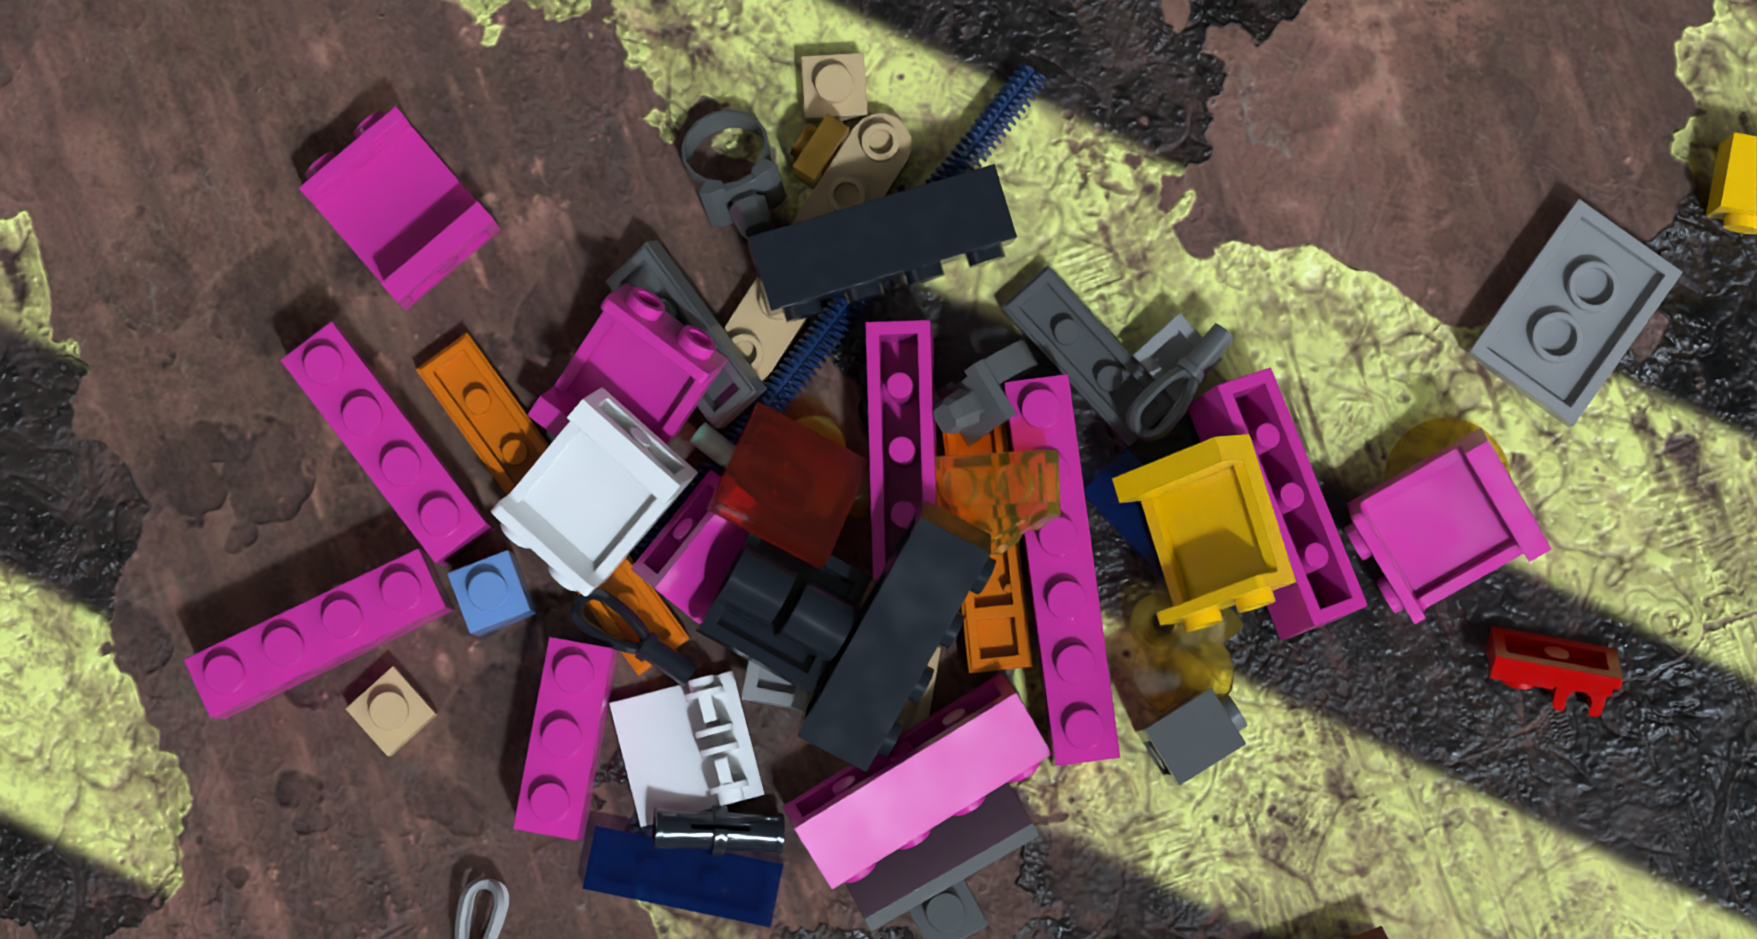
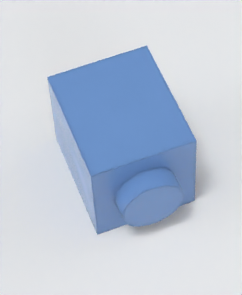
(492, 593)

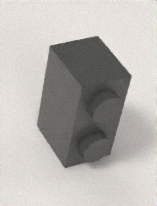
(1193, 735)

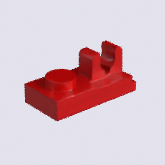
(1554, 664)

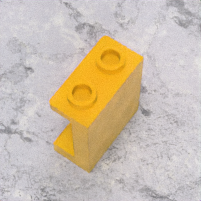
(1211, 529)

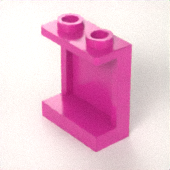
(639, 359)
(1443, 525)

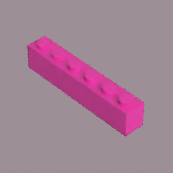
(1064, 584)

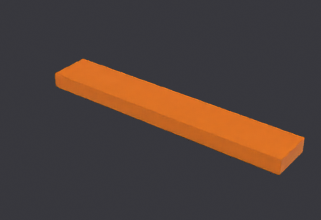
(509, 448)

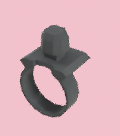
(741, 201)
(978, 401)

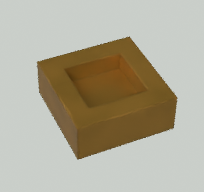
(817, 149)

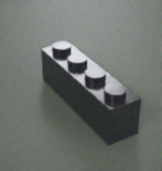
(882, 241)
(896, 636)

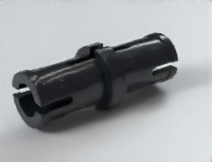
(718, 831)

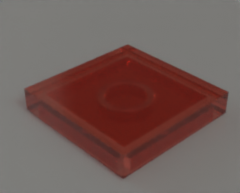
(788, 485)

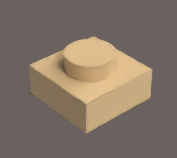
(834, 86)
(391, 711)

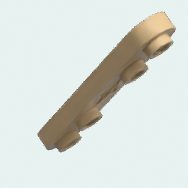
(859, 173)

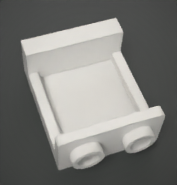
(593, 493)

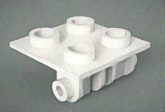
(687, 747)

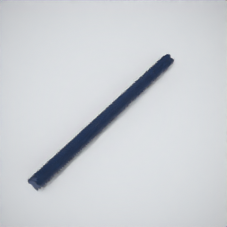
(839, 313)

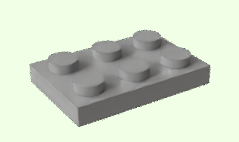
(1574, 313)

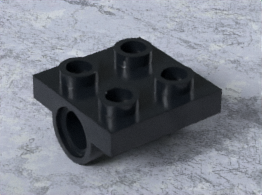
(784, 610)

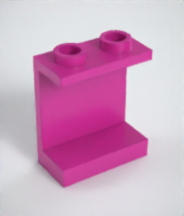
(398, 206)

